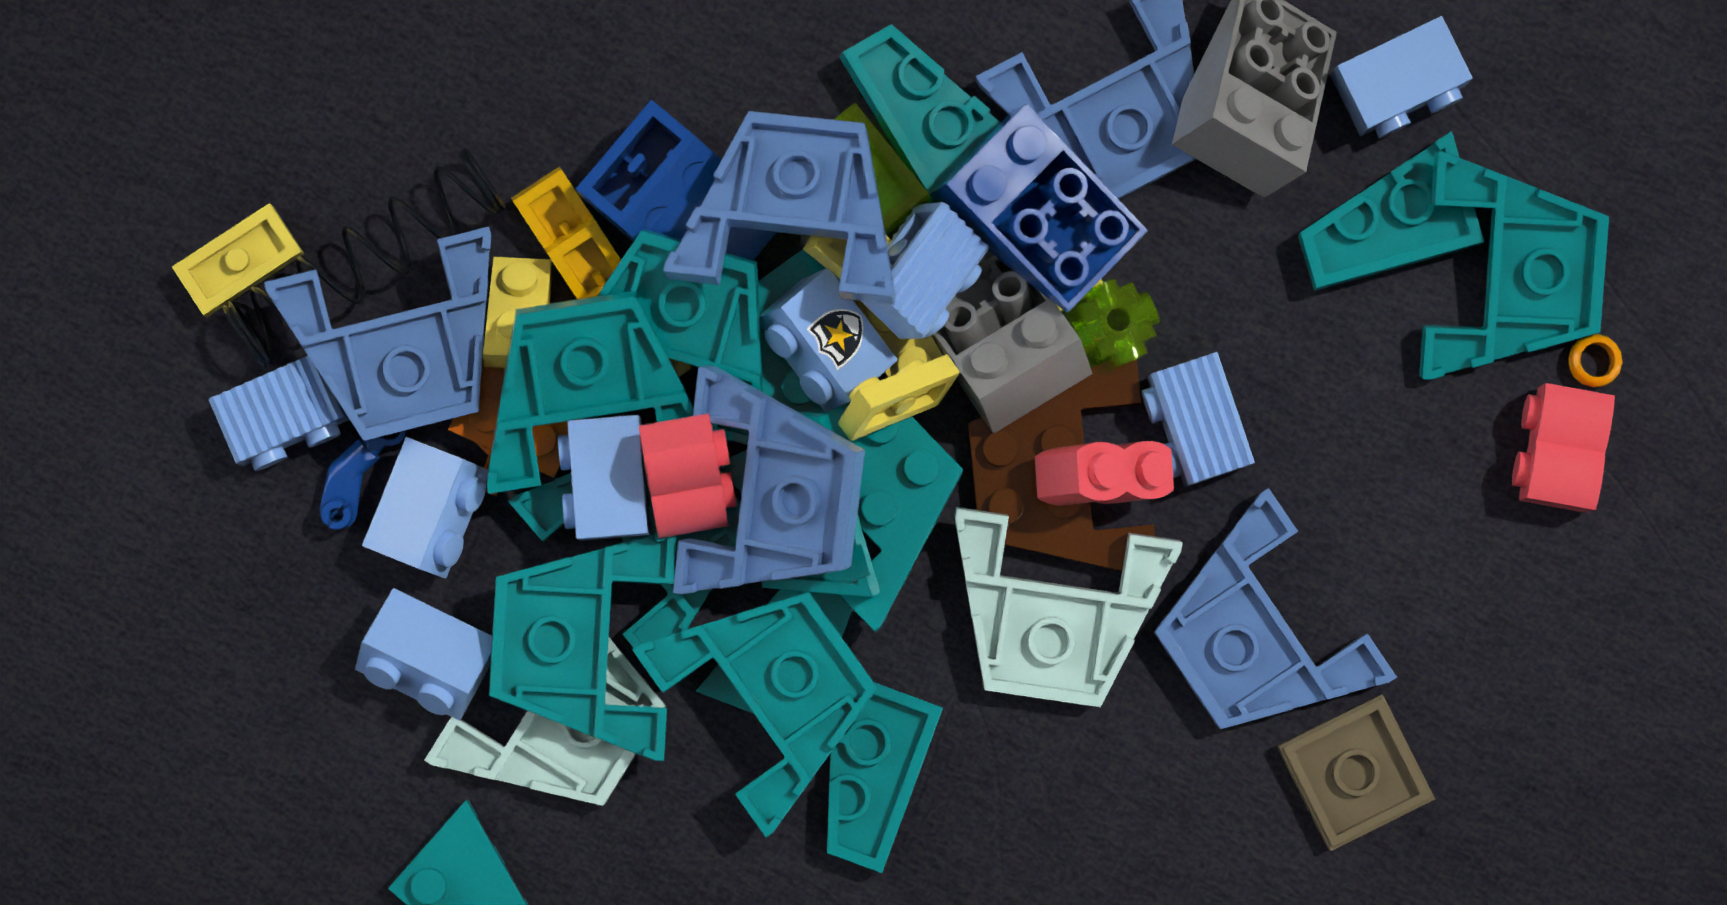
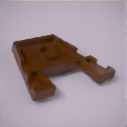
(1007, 471)

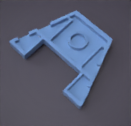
(1124, 120)
(793, 180)
(406, 364)
(794, 498)
(1238, 645)

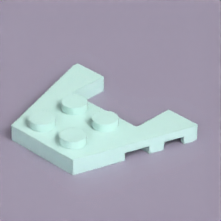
(1048, 635)
(548, 753)

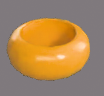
(1614, 355)

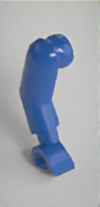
(344, 480)

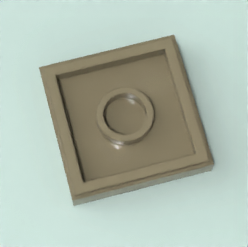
(1355, 772)

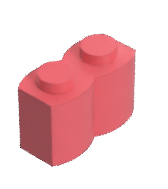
(1564, 447)
(1104, 473)
(685, 475)

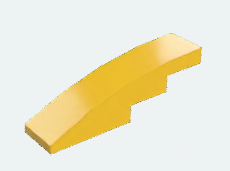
(571, 237)

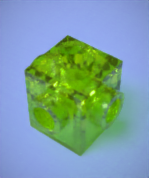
(1111, 344)

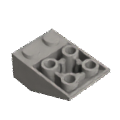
(1257, 94)
(1009, 345)

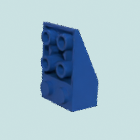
(656, 181)
(1040, 208)

